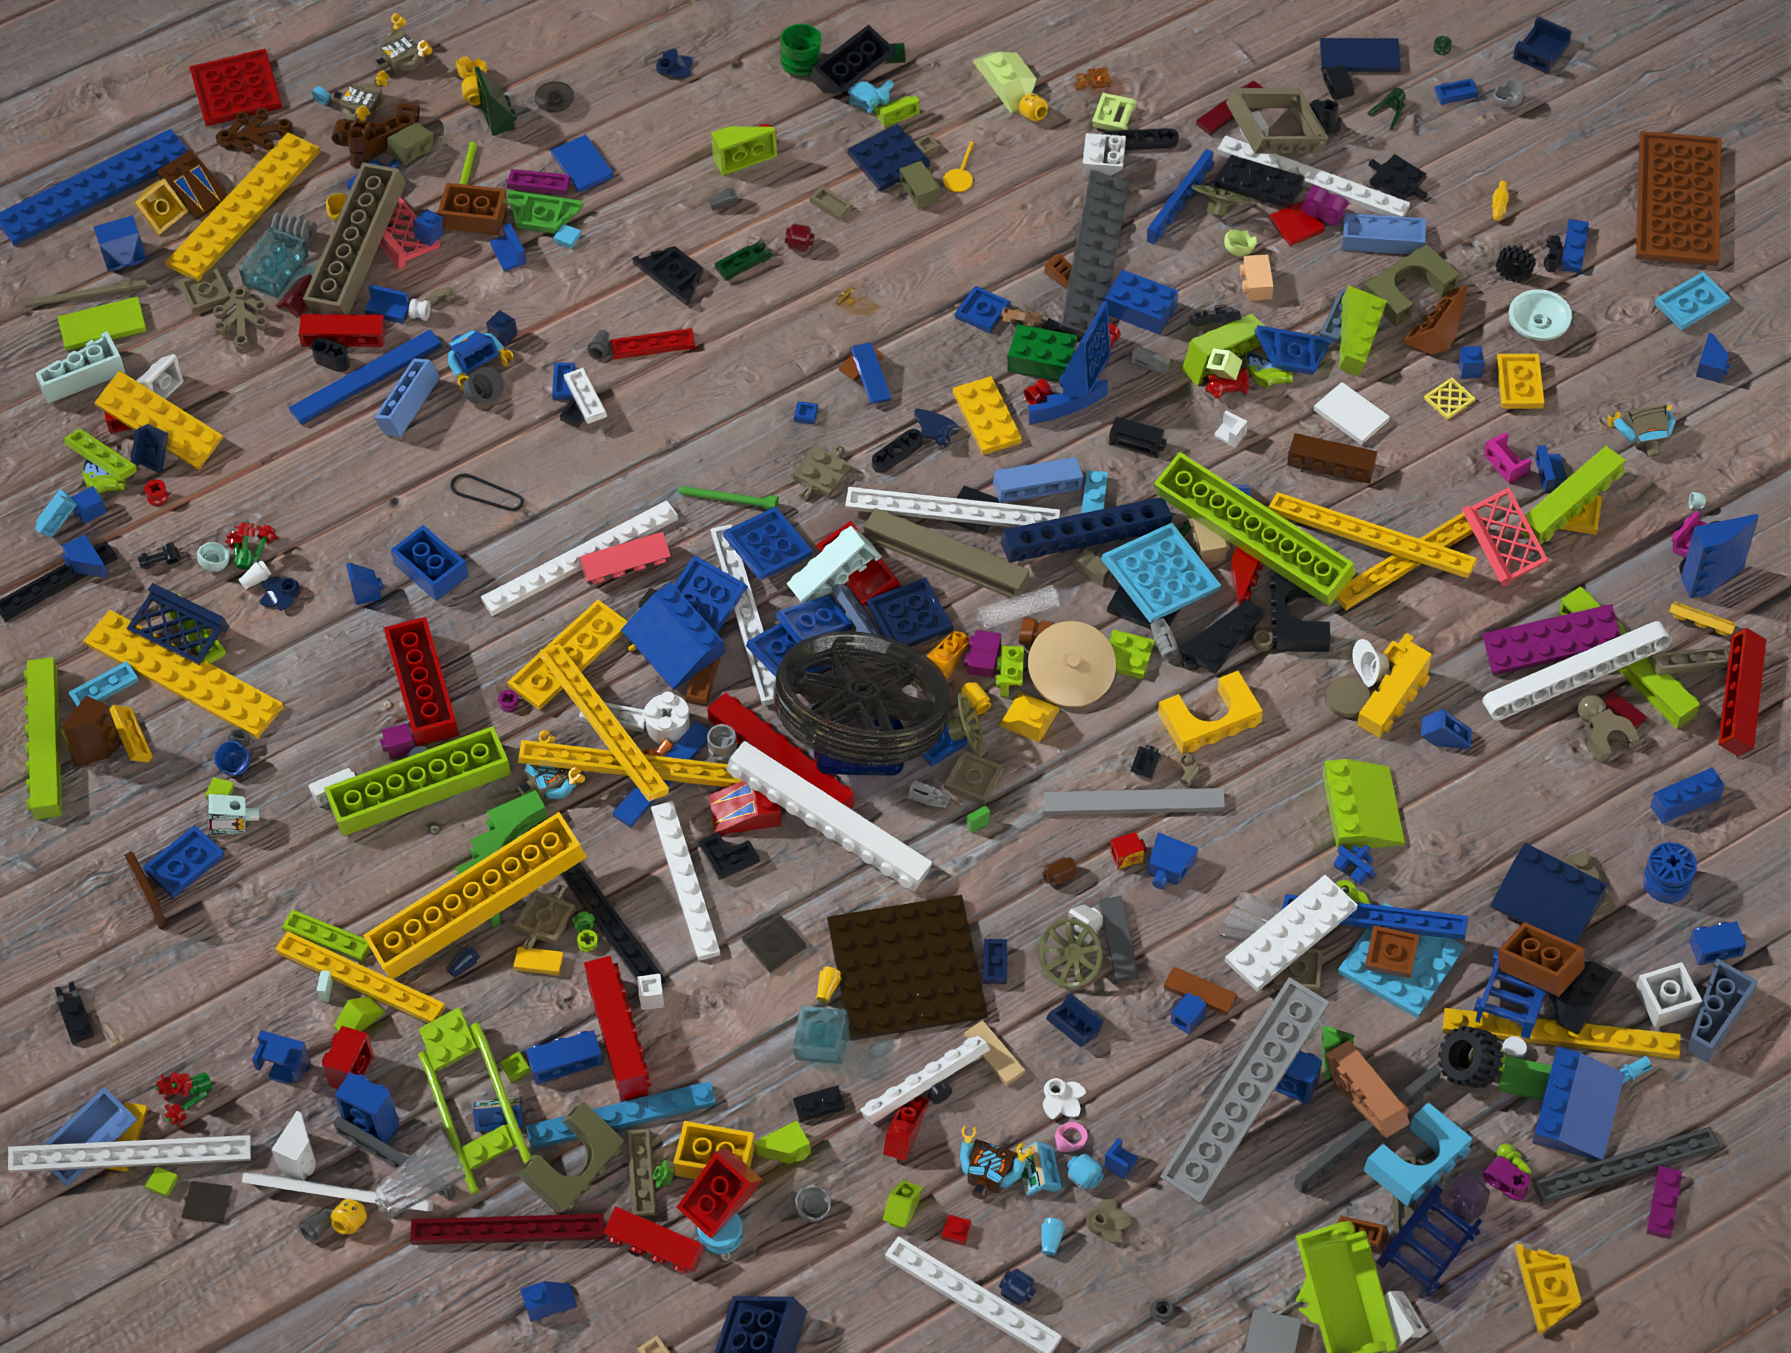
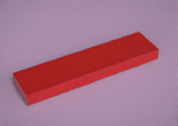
(653, 343)

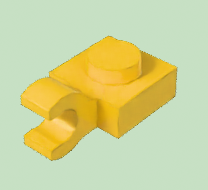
(1397, 649)

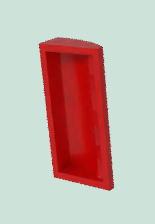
(871, 581)

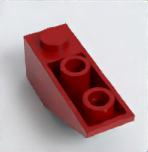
(1244, 574)
(904, 1128)

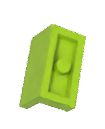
(898, 110)

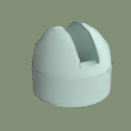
(1697, 500)

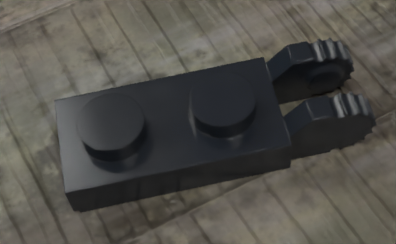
(74, 1015)

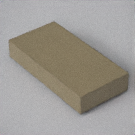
(831, 203)

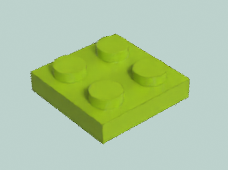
(1131, 653)

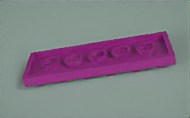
(1549, 639)

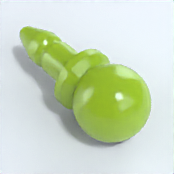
(1509, 1152)

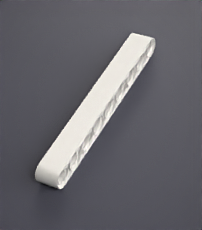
(1577, 670)

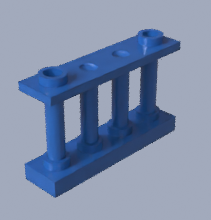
(1533, 1004)

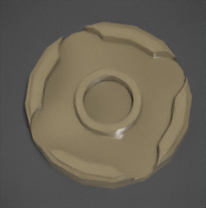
(1347, 696)

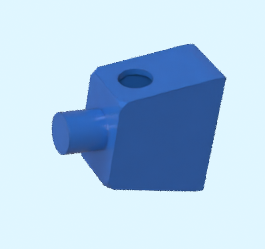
(1170, 860)

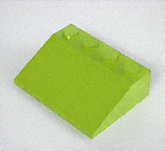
(1362, 804)

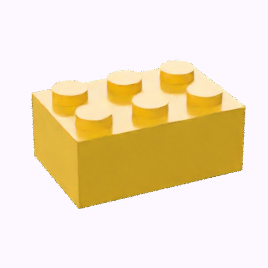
(701, 1141)

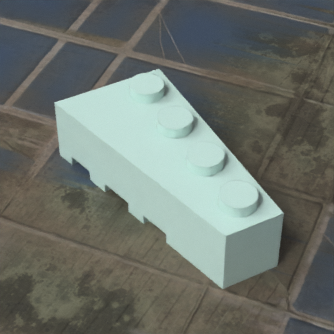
(833, 565)

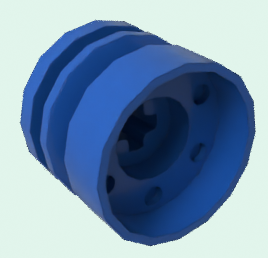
(1669, 872)

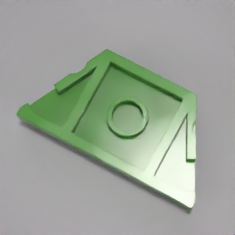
(541, 211)

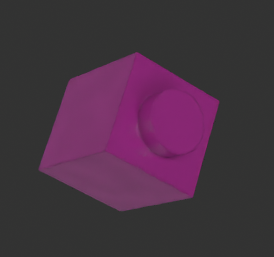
(397, 741)

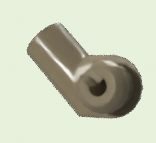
(437, 294)
(1190, 768)

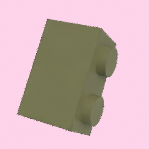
(410, 143)
(919, 184)

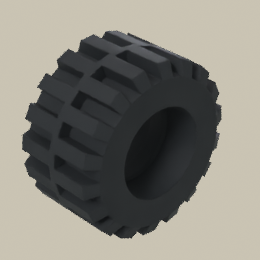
(1485, 1061)

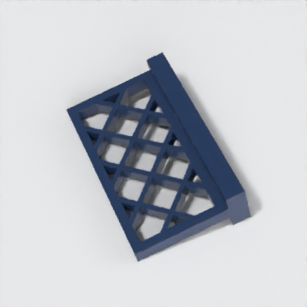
(183, 607)

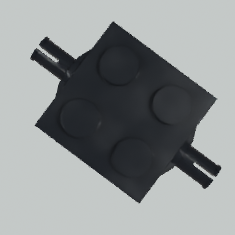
(1398, 178)

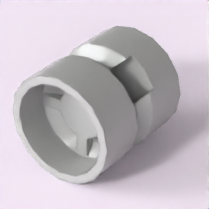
(721, 743)

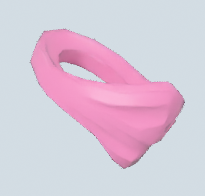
(1064, 1145)

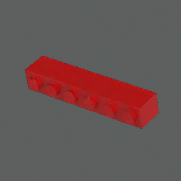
(1742, 692)

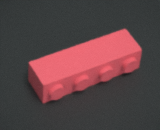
(624, 557)

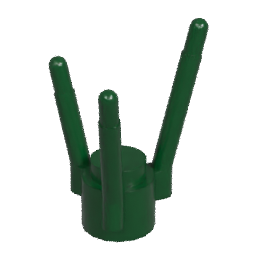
(1393, 99)

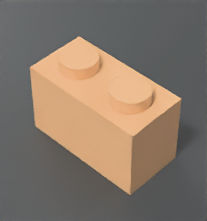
(1257, 277)

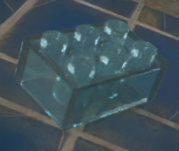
(273, 262)

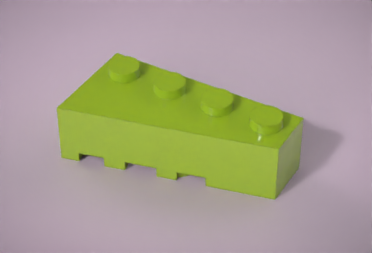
(1360, 322)

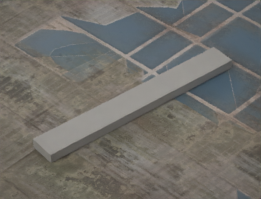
(1134, 801)

